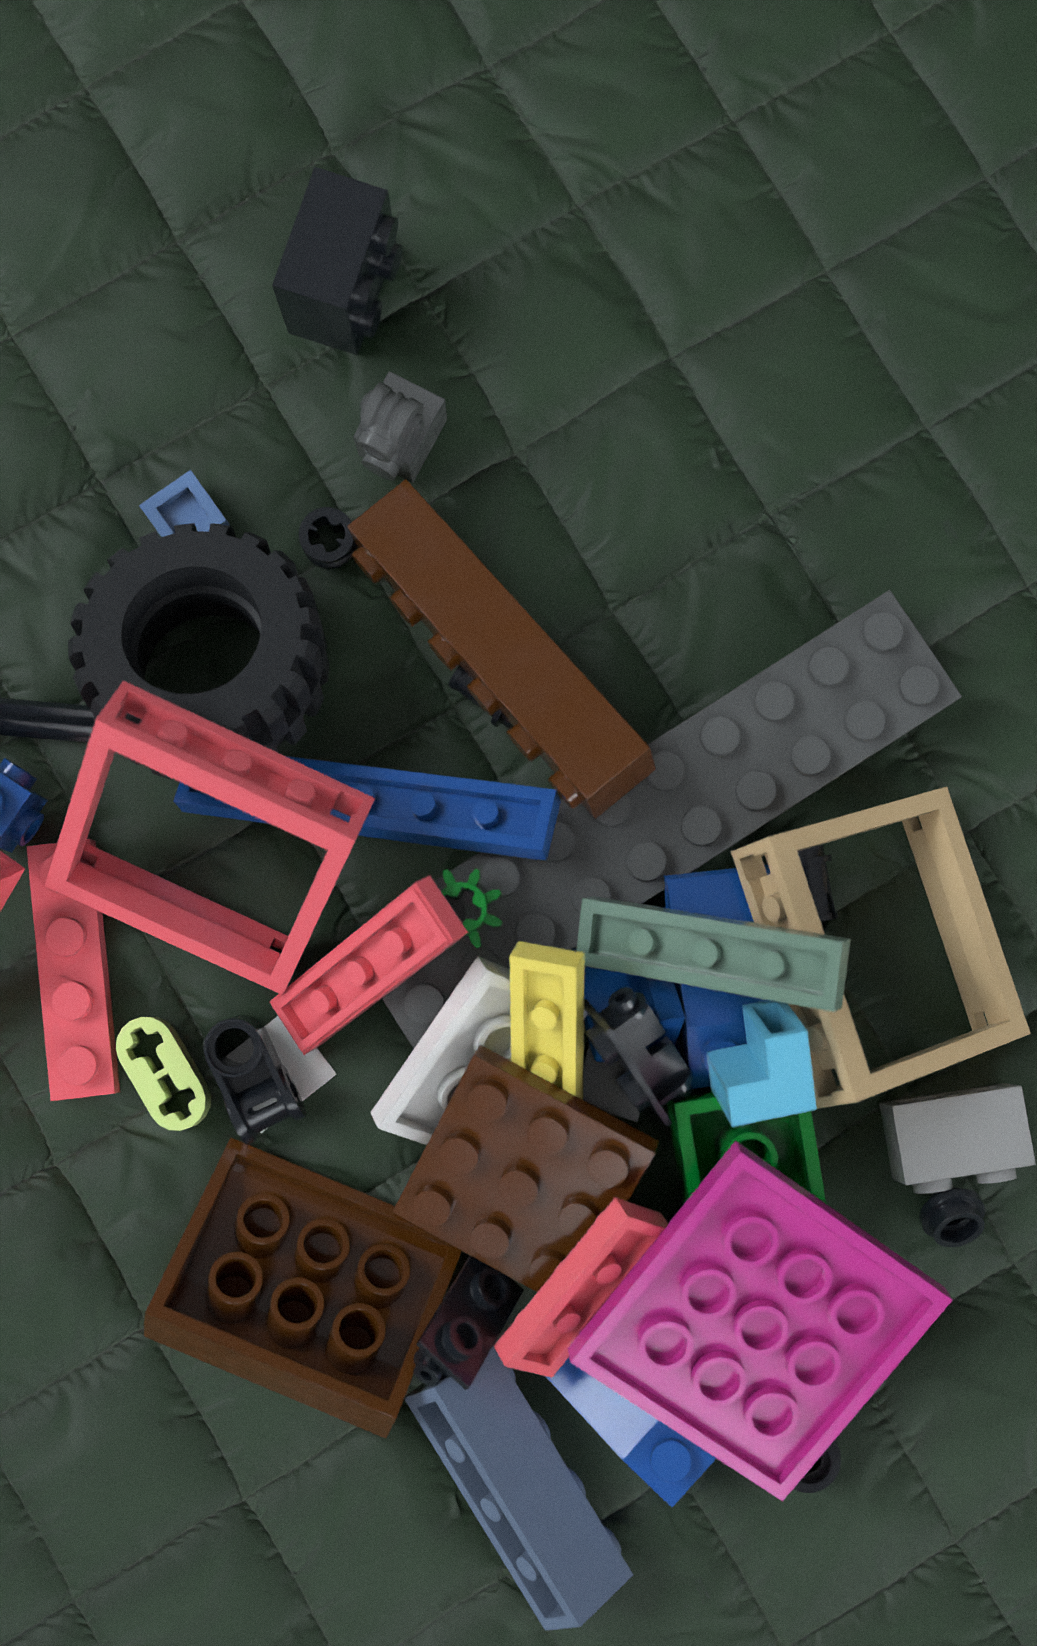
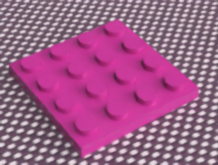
(758, 1322)

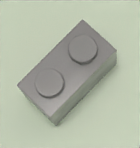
(957, 1136)

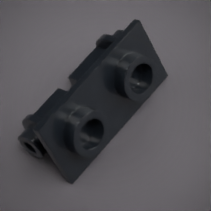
(622, 1034)
(466, 1325)

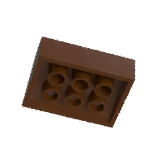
(302, 1288)

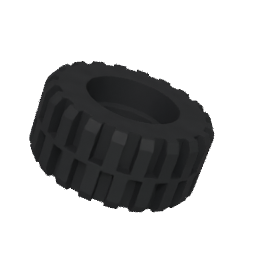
(193, 578)

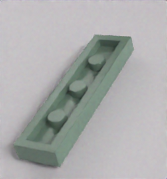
(714, 952)

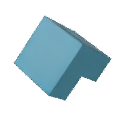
(767, 1074)

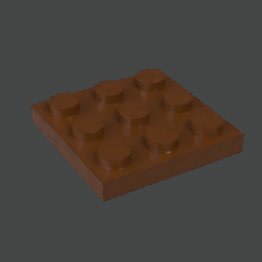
(520, 1169)

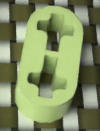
(150, 1081)

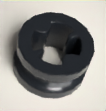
(317, 553)

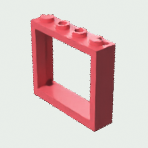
(234, 773)

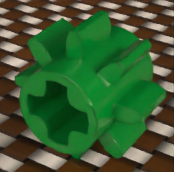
(455, 891)

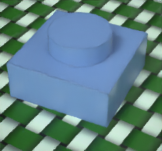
(182, 503)

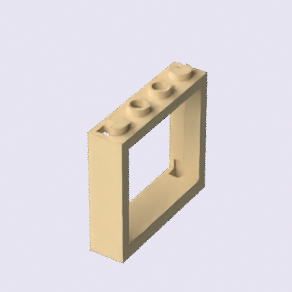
(961, 918)

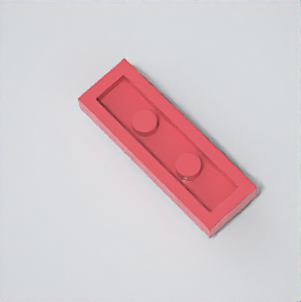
(579, 1288)

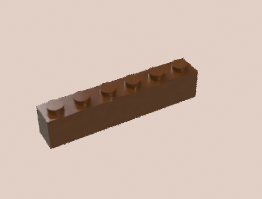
(503, 651)

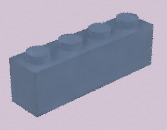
(522, 1494)

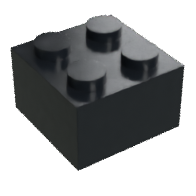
(337, 262)

